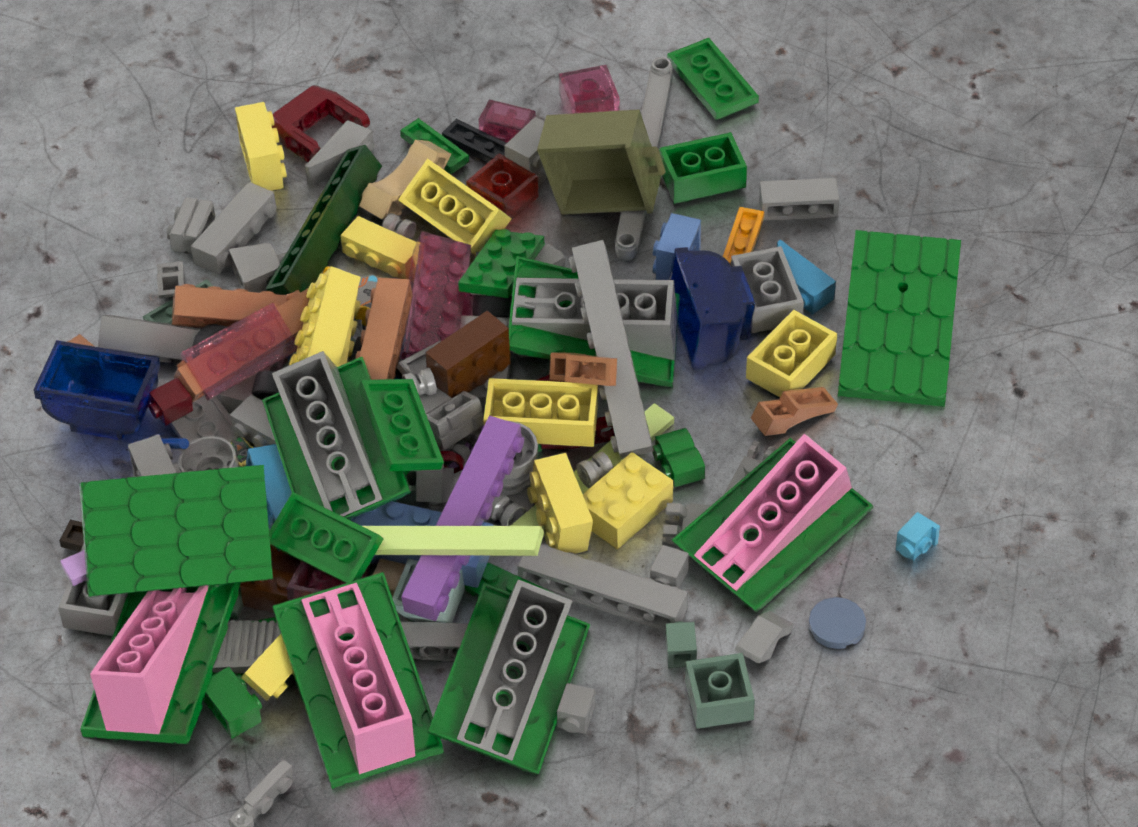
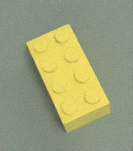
(453, 207)
(327, 315)
(552, 410)

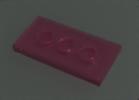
(240, 351)

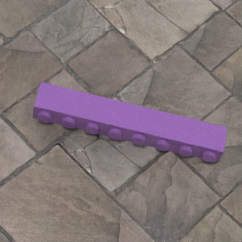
(467, 506)

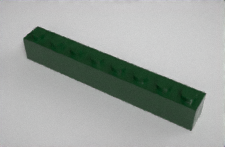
(326, 222)

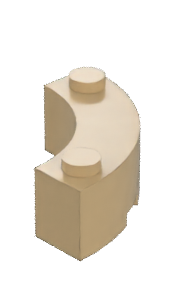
(382, 196)

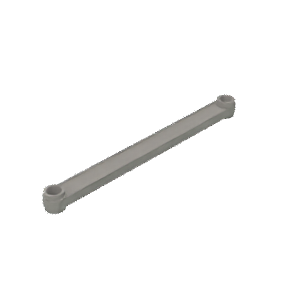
(653, 115)

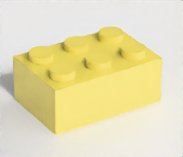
(260, 146)
(791, 354)
(627, 499)
(560, 504)

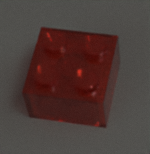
(505, 185)

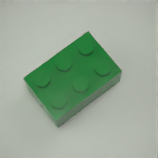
(703, 167)

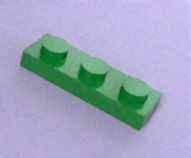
(421, 131)

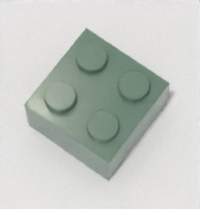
(719, 690)

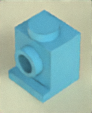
(917, 536)

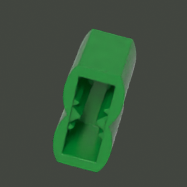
(679, 457)

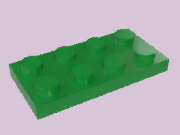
(713, 78)
(495, 264)
(401, 425)
(324, 539)

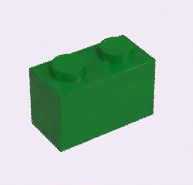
(232, 703)

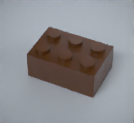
(470, 355)

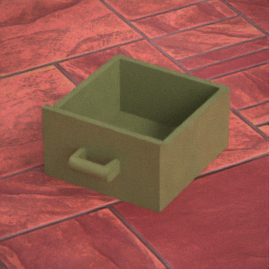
(600, 162)

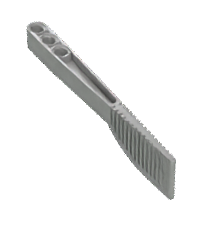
(248, 641)

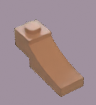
(583, 368)
(792, 408)

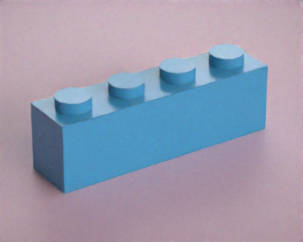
(275, 478)

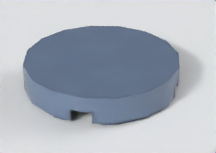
(837, 622)

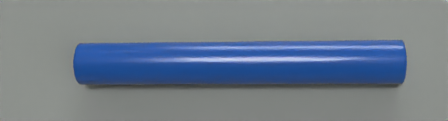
(176, 443)

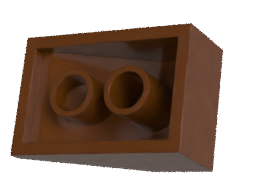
(267, 593)

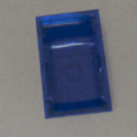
(713, 305)
(97, 388)

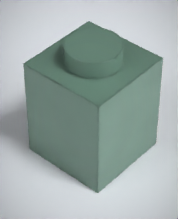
(680, 643)

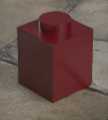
(170, 402)

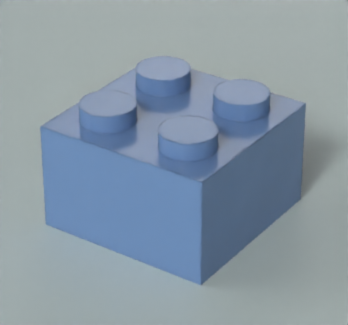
(676, 233)

